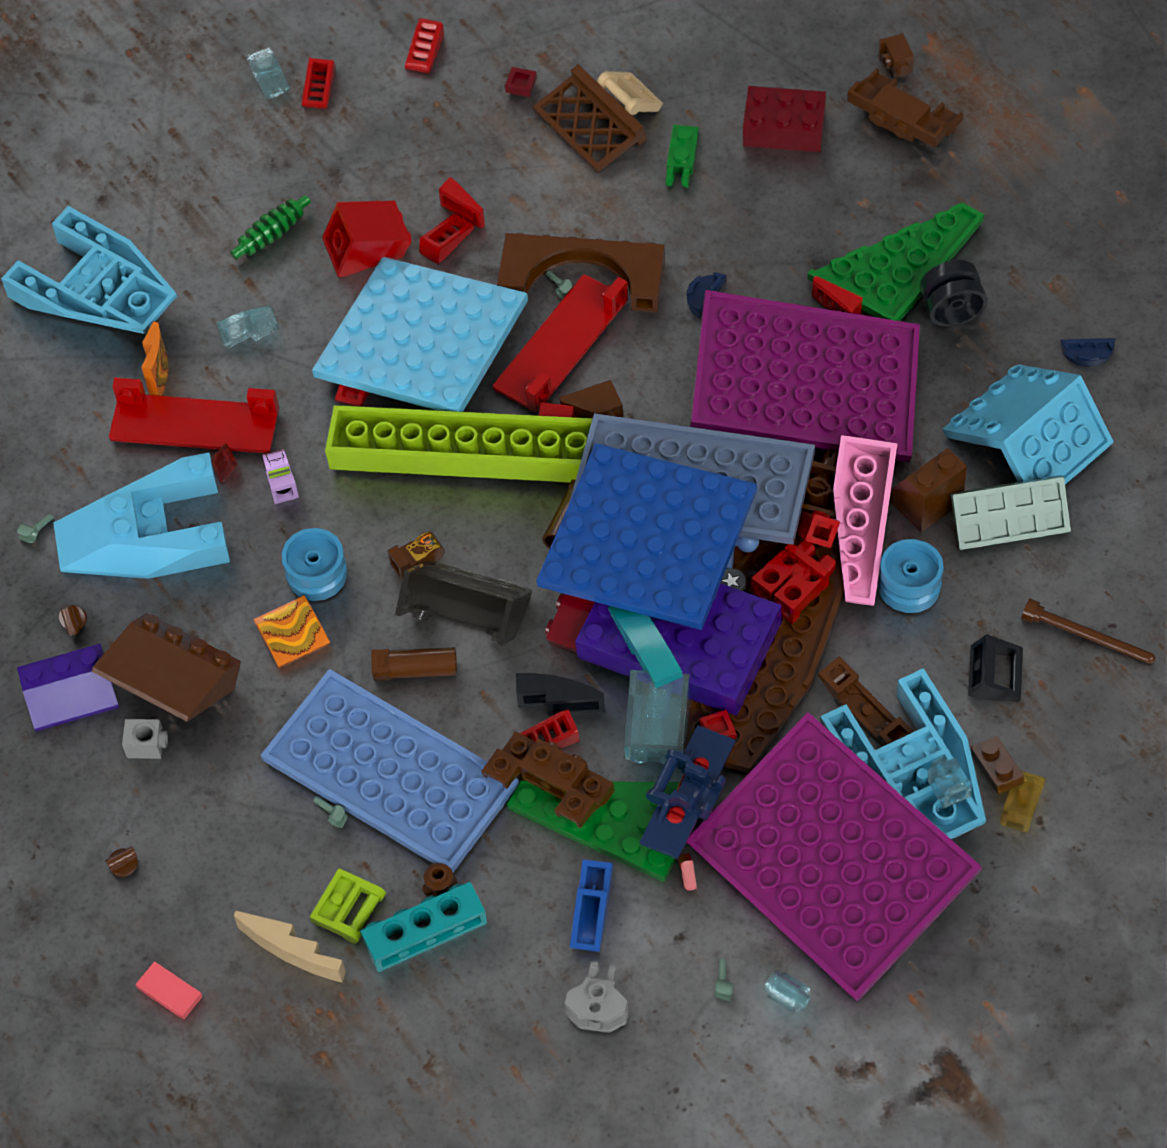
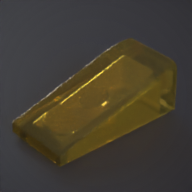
(1022, 803)

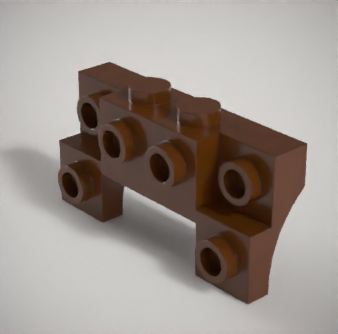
(901, 111)
(553, 772)

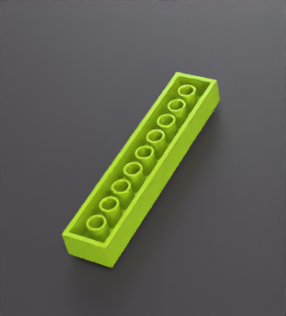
(456, 443)

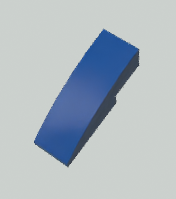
(591, 905)

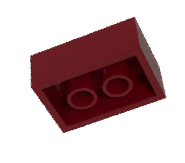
(784, 118)

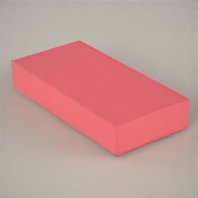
(169, 990)

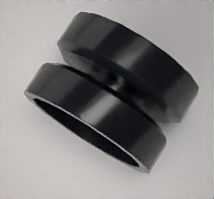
(953, 293)

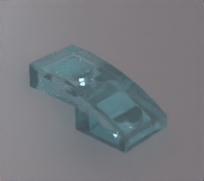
(268, 73)
(250, 323)

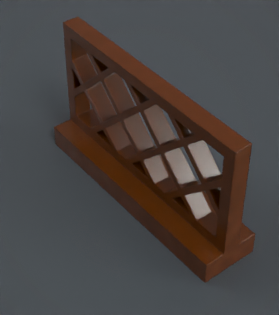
(609, 109)

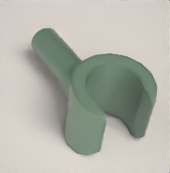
(563, 286)
(28, 533)
(337, 814)
(723, 989)

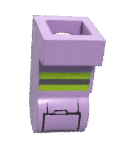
(280, 476)

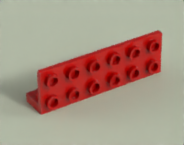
(561, 341)
(192, 420)

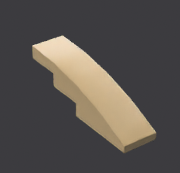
(282, 942)

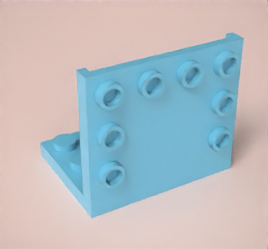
(1038, 421)

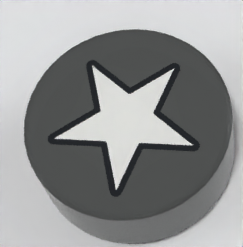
(734, 579)

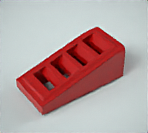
(429, 31)
(323, 66)
(458, 201)
(437, 251)
(835, 297)
(555, 723)

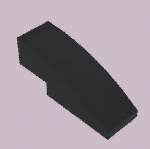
(557, 694)

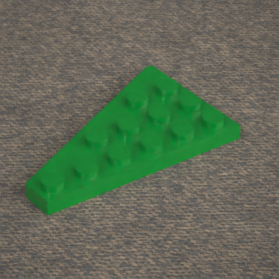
(892, 269)
(611, 829)

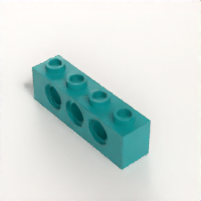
(417, 940)

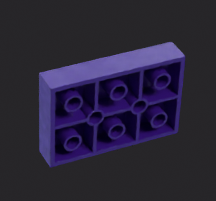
(718, 658)

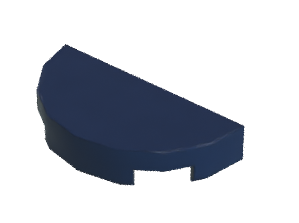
(697, 289)
(1087, 351)

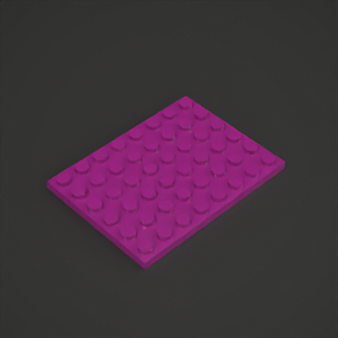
(804, 373)
(833, 856)

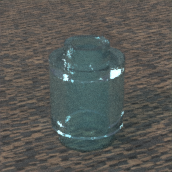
(787, 991)

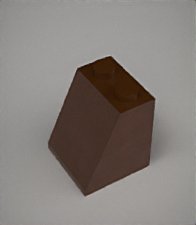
(927, 491)

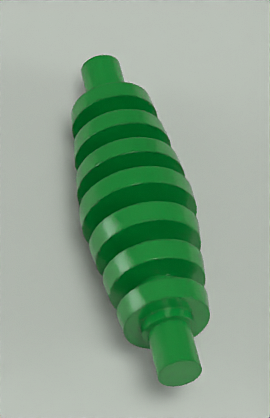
(270, 227)

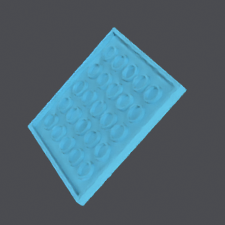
(420, 335)

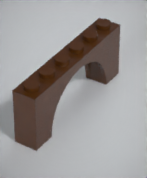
(531, 256)

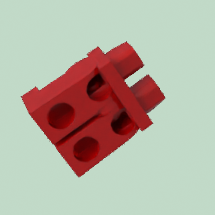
(793, 578)

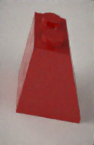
(364, 234)

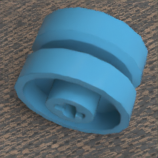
(314, 564)
(910, 576)

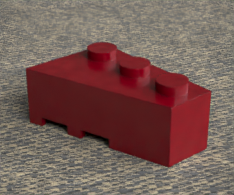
(568, 621)

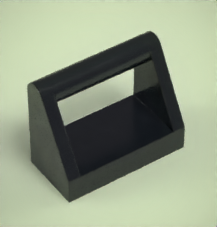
(983, 670)

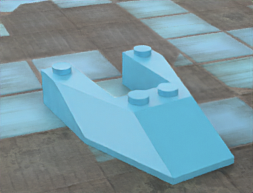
(106, 287)
(129, 529)
(907, 760)

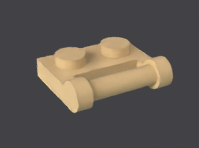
(630, 92)

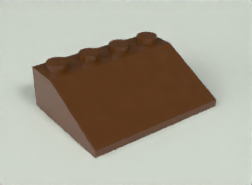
(168, 667)

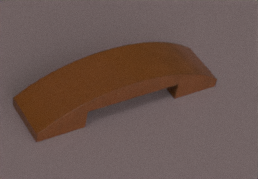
(866, 709)

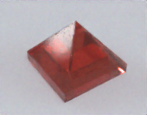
(224, 463)

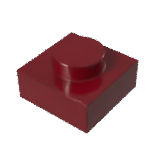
(520, 81)

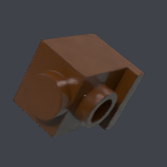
(896, 55)

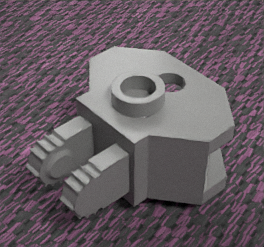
(597, 1001)

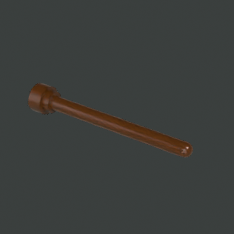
(1035, 612)

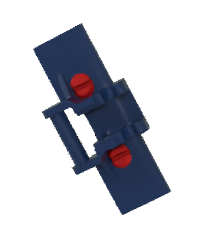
(695, 794)

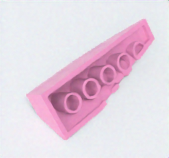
(861, 506)

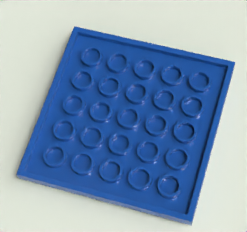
(647, 536)

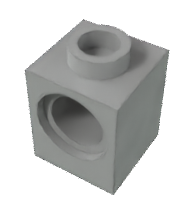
(138, 729)

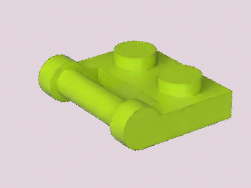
(340, 899)

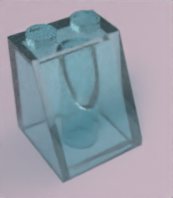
(656, 718)

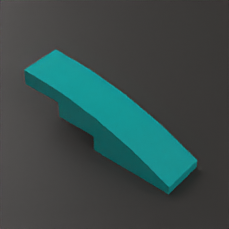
(647, 645)

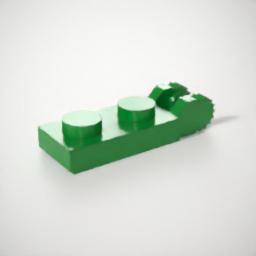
(682, 153)

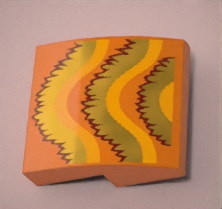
(156, 362)
(291, 631)

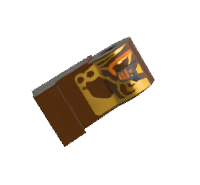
(422, 549)

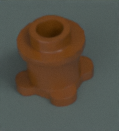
(438, 879)

